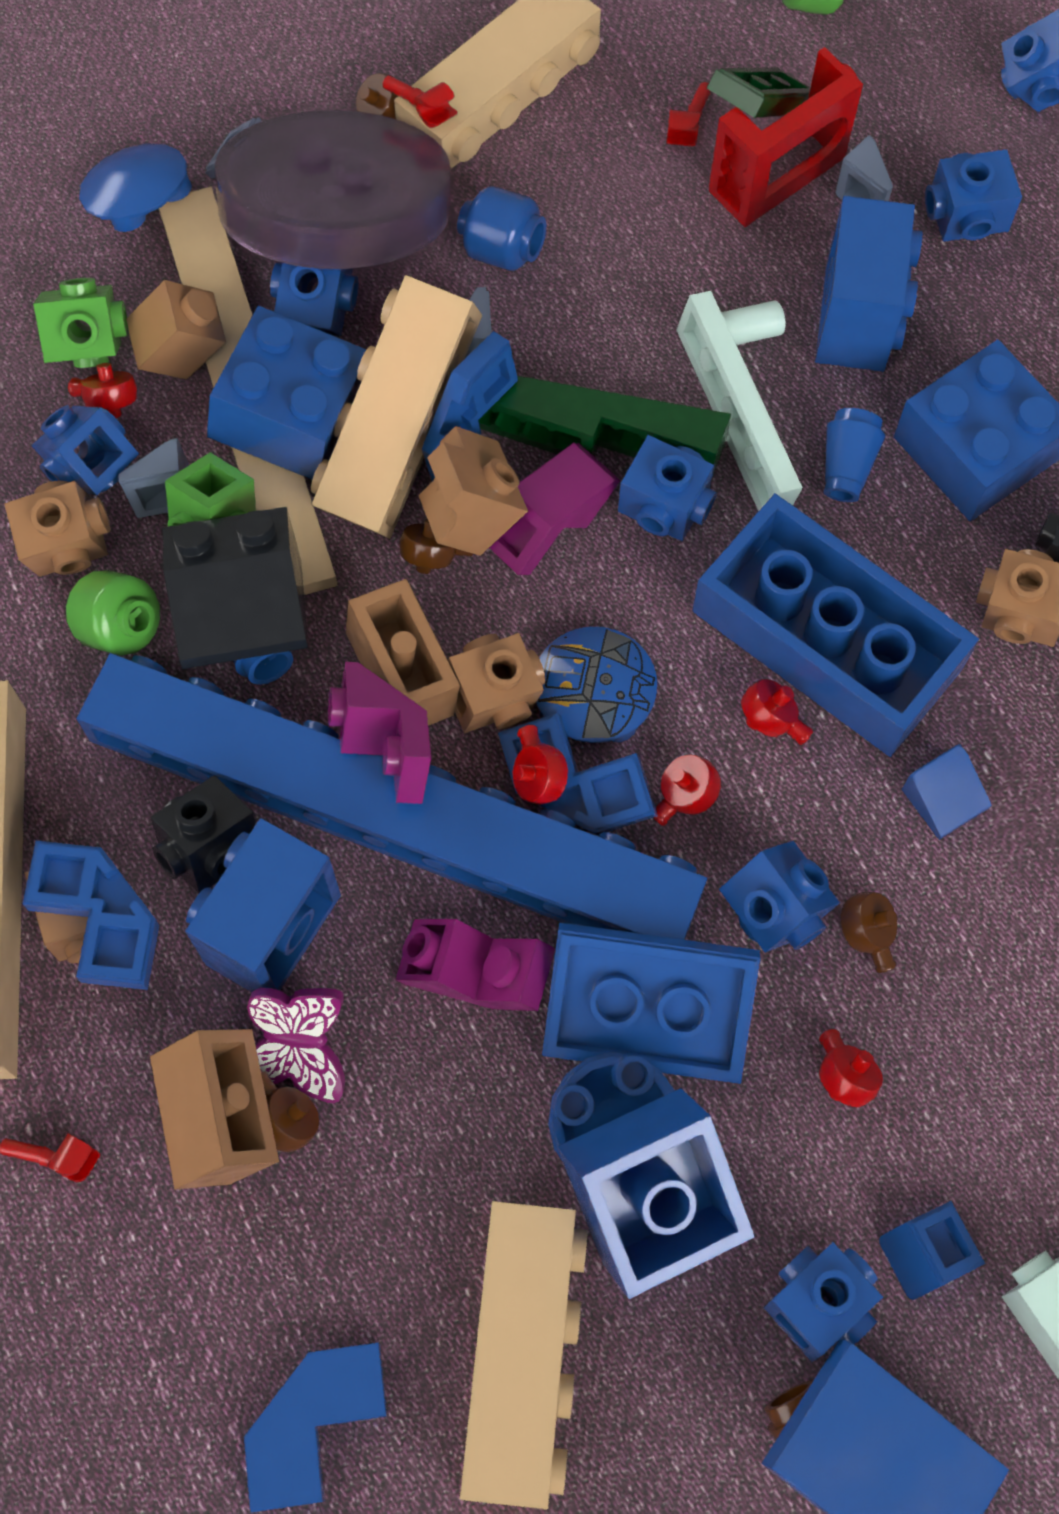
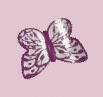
(297, 1039)

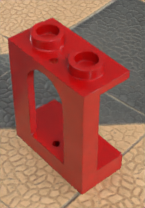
(746, 153)

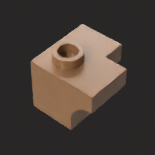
(472, 492)

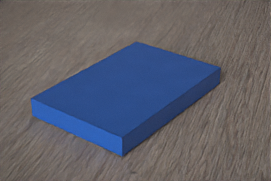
(651, 998)
(878, 1448)

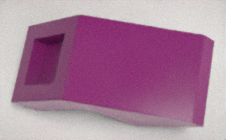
(557, 496)
(383, 722)
(473, 967)

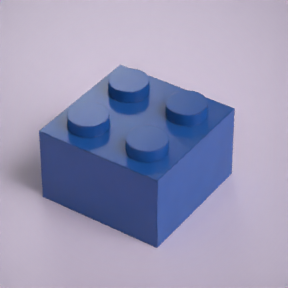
(868, 284)
(284, 392)
(981, 429)
(263, 908)
(656, 1192)

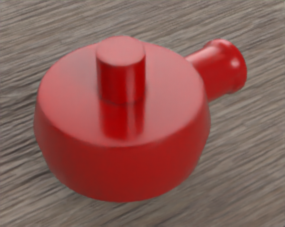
(106, 389)
(774, 711)
(539, 769)
(688, 787)
(848, 1072)

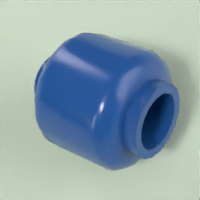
(502, 228)

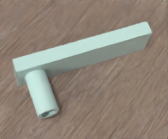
(712, 348)

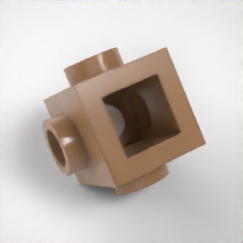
(58, 528)
(1022, 598)
(496, 682)

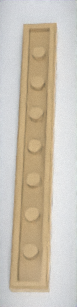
(208, 263)

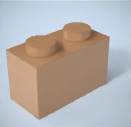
(402, 649)
(213, 1108)

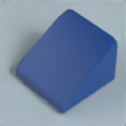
(947, 792)
(930, 1251)

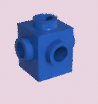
(1033, 63)
(973, 195)
(324, 306)
(101, 443)
(667, 489)
(780, 897)
(806, 1316)

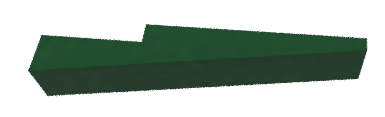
(562, 414)

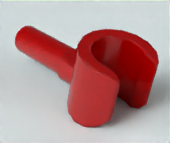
(430, 105)
(684, 125)
(72, 1159)

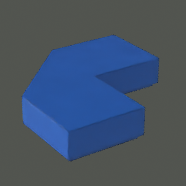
(472, 391)
(594, 798)
(119, 926)
(284, 1440)

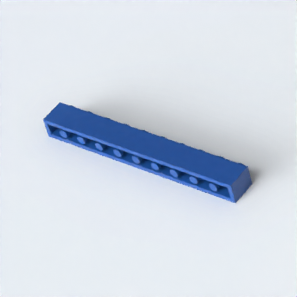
(454, 832)

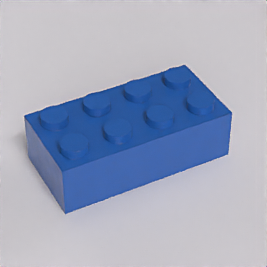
(833, 624)

